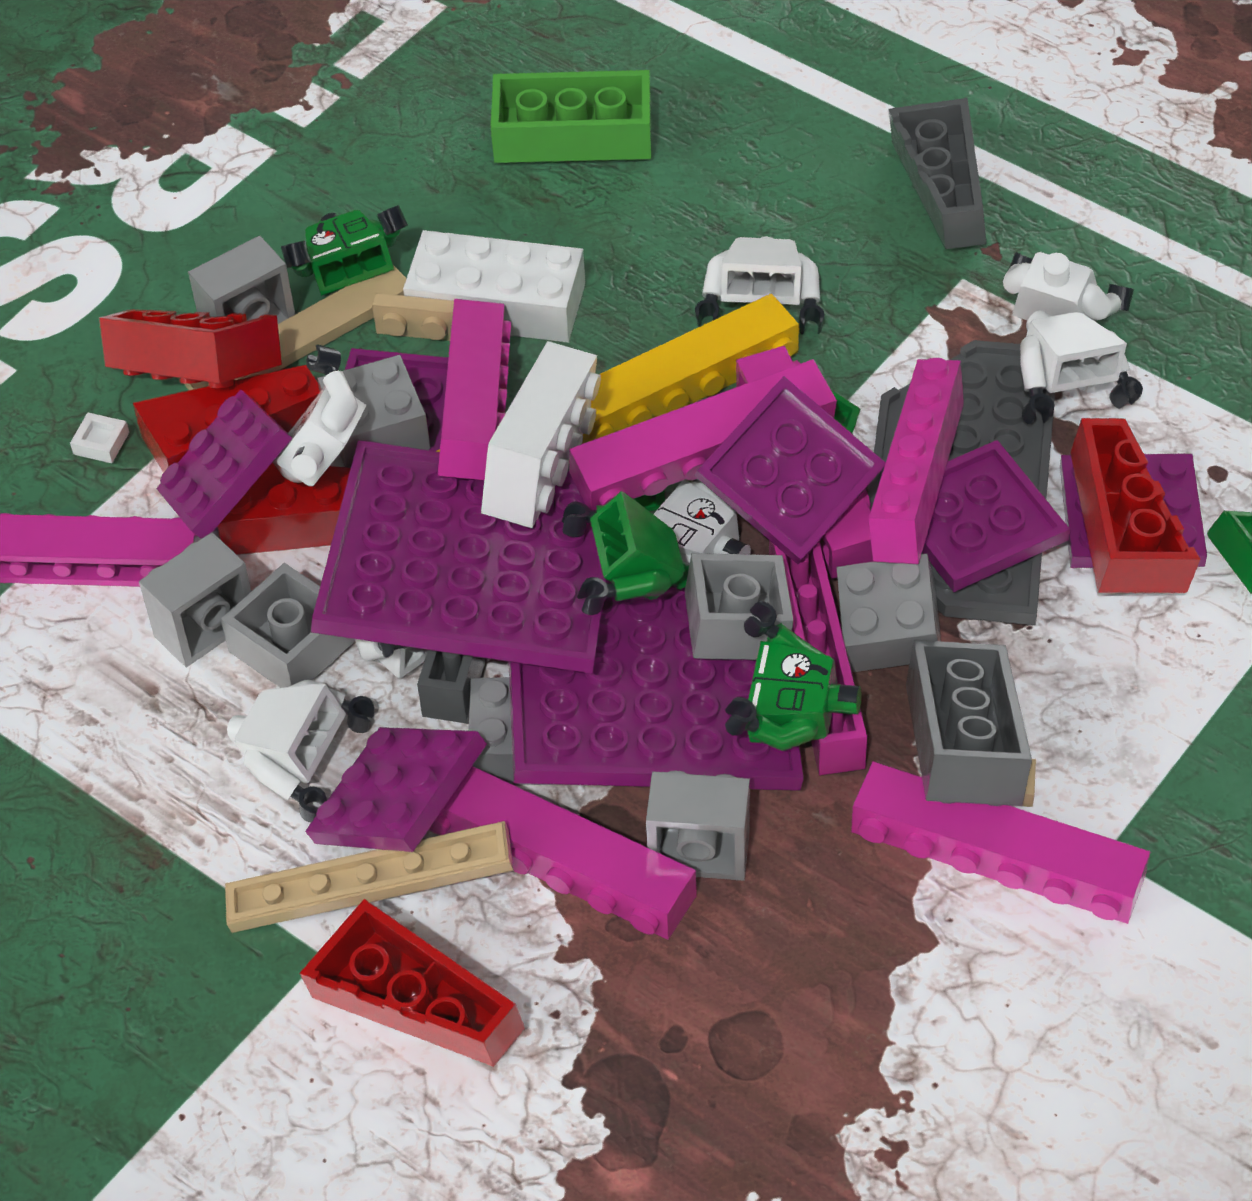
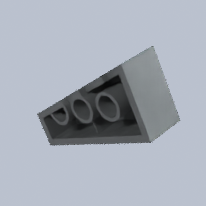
(942, 165)

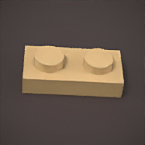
(413, 316)

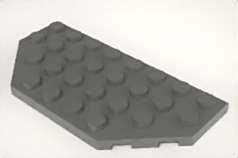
(990, 412)

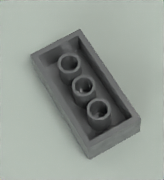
(967, 723)

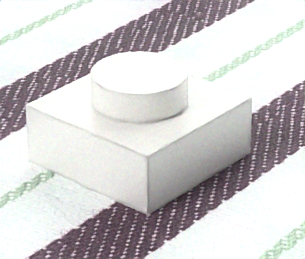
(99, 437)

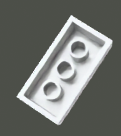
(532, 280)
(536, 433)

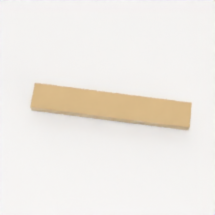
(329, 319)
(368, 876)

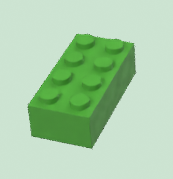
(571, 116)

